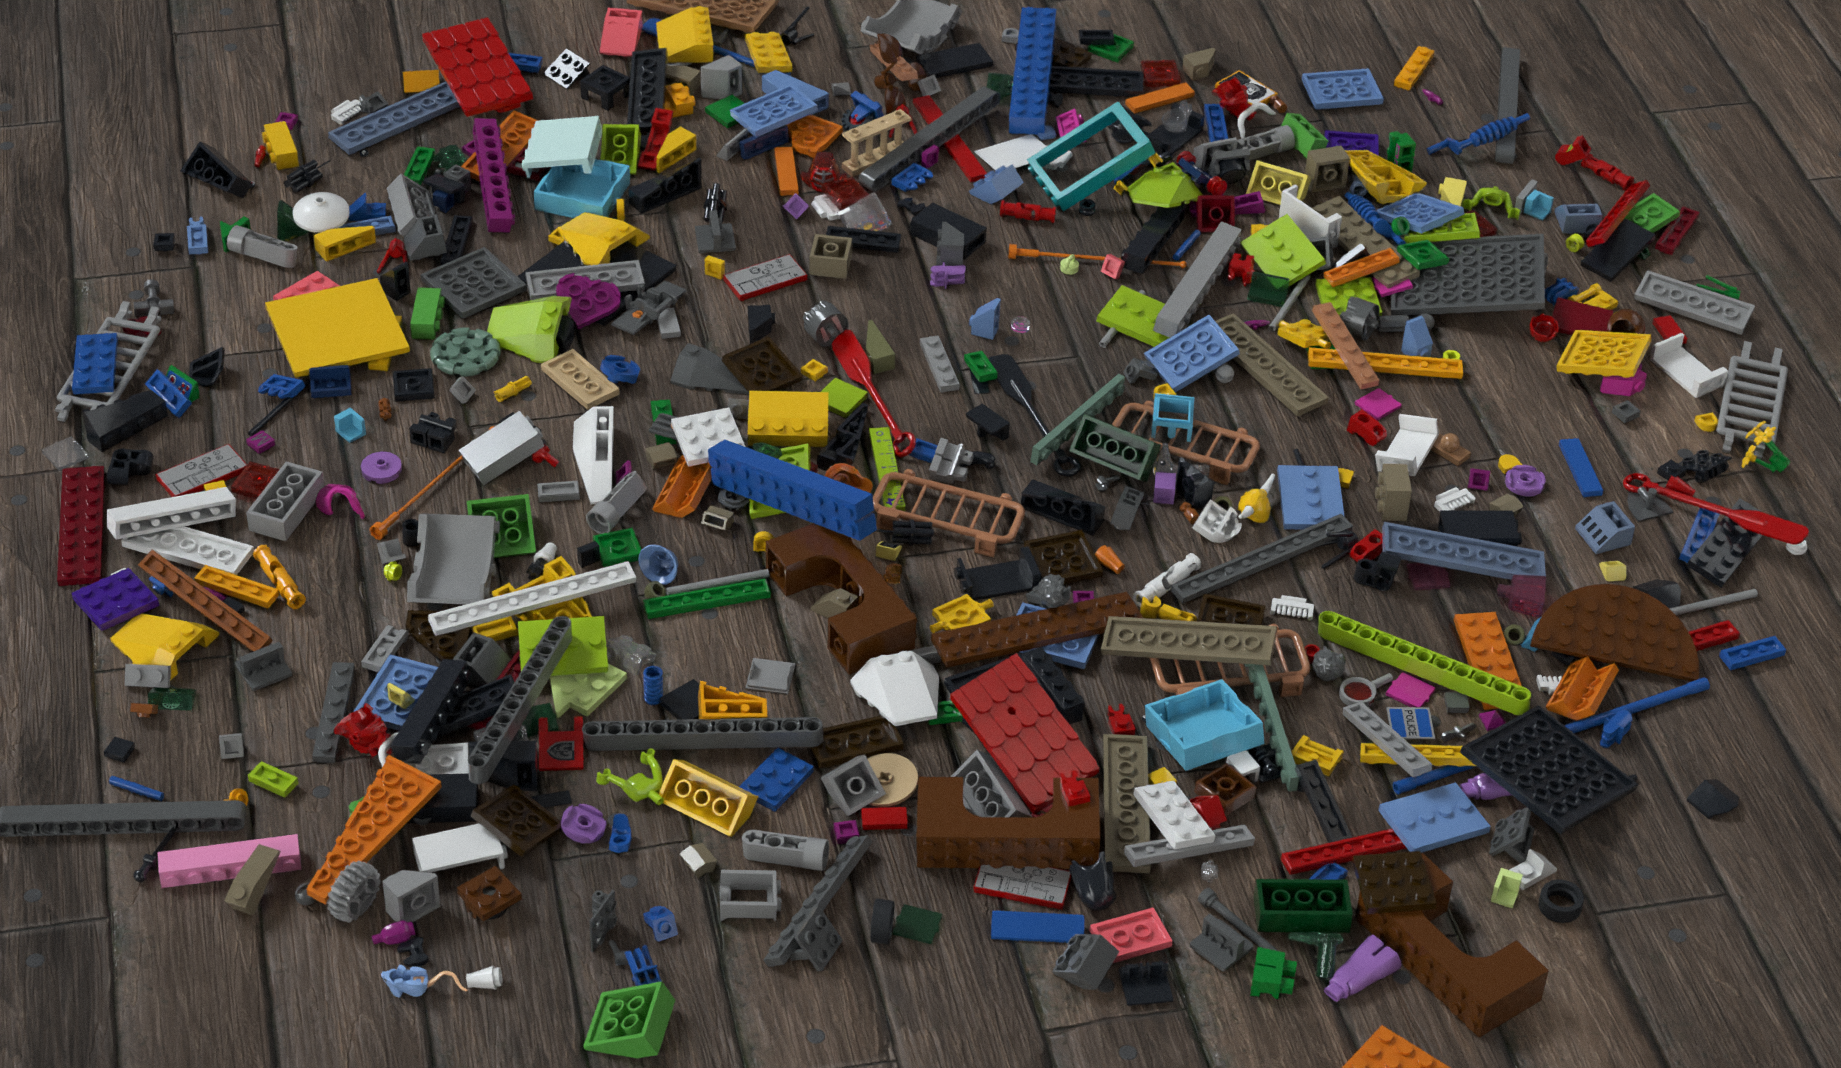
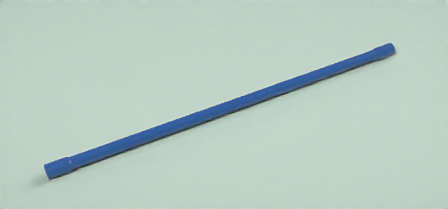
(1690, 688)

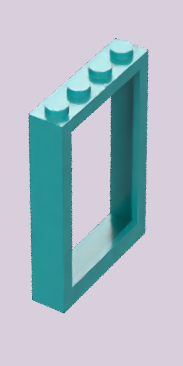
(1100, 176)

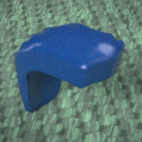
(621, 834)

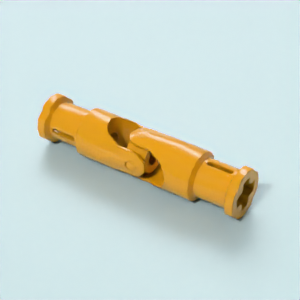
(279, 576)

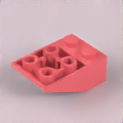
(621, 32)

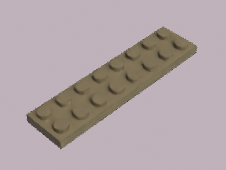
(1357, 231)
(1271, 368)
(1189, 640)
(1124, 817)

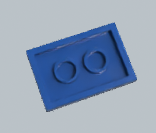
(777, 778)

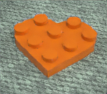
(812, 134)

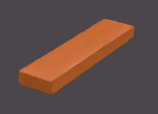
(1160, 98)
(786, 171)
(1361, 267)

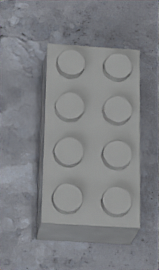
(285, 501)

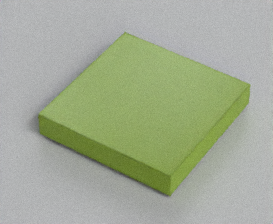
(844, 397)

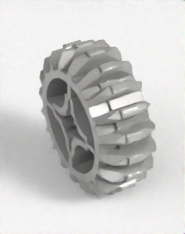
(353, 891)

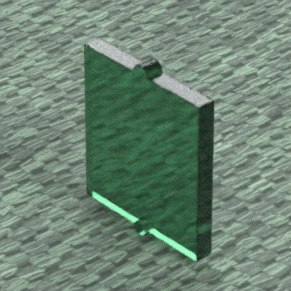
(531, 721)
(917, 924)

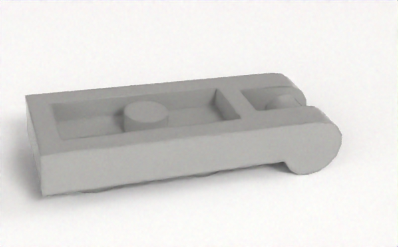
(385, 645)

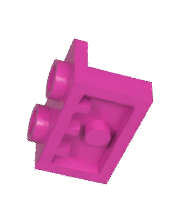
(1069, 121)

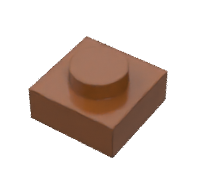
(144, 710)

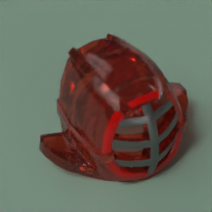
(822, 166)

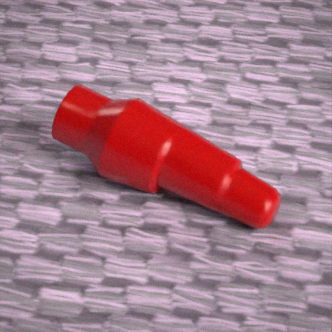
(260, 155)

